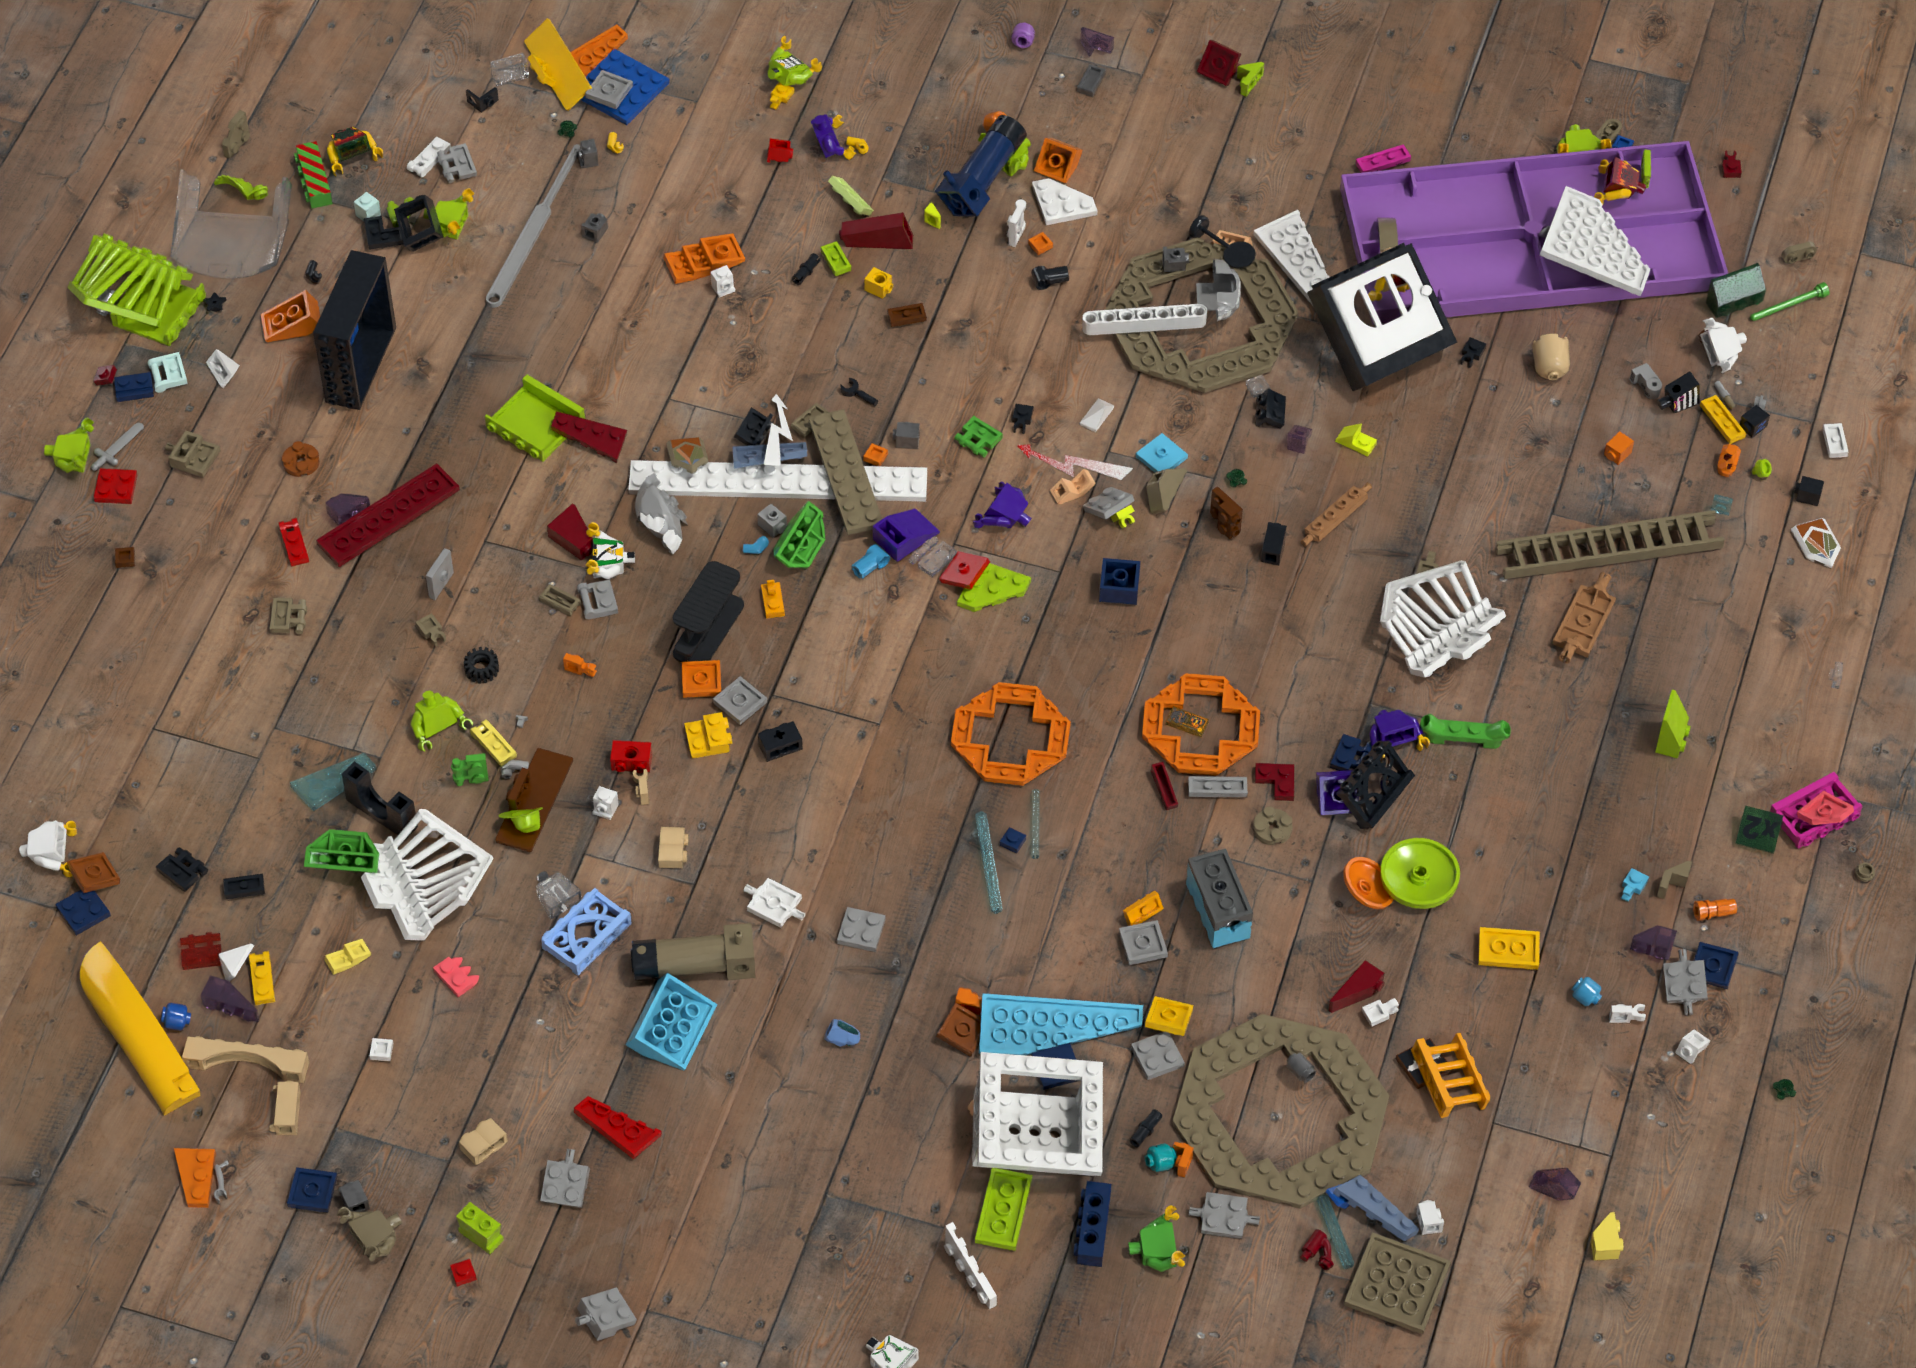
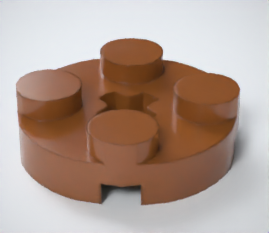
(297, 451)

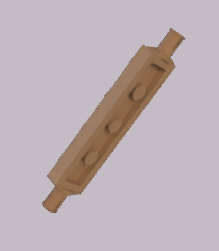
(1336, 514)

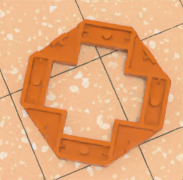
(1169, 746)
(1037, 761)

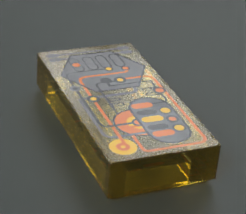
(1187, 721)

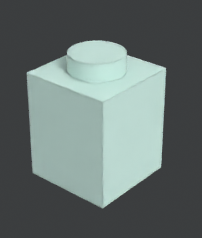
(367, 206)

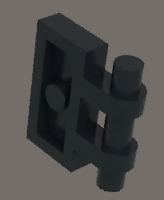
(178, 873)

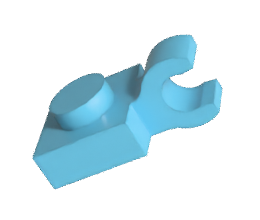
(1634, 882)

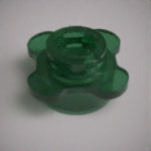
(567, 129)
(1236, 478)
(1784, 1084)

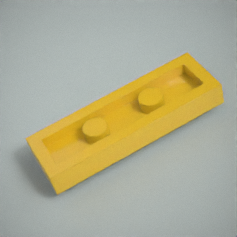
(1722, 419)

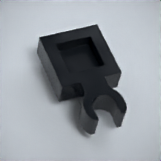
(1472, 350)
(1022, 416)

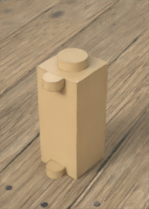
(286, 1108)

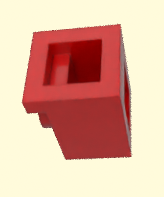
(779, 150)

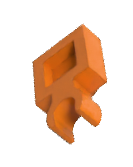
(577, 665)

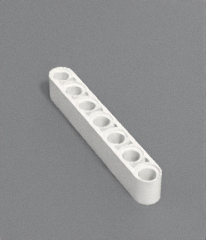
(1144, 319)

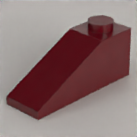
(1358, 987)

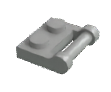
(603, 596)

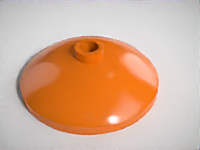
(1365, 883)

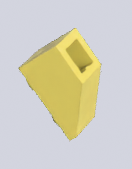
(1605, 1239)

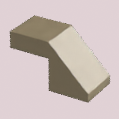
(1676, 875)

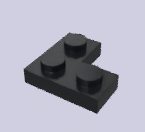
(380, 237)

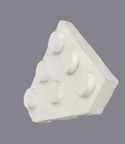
(1062, 203)

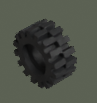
(481, 656)

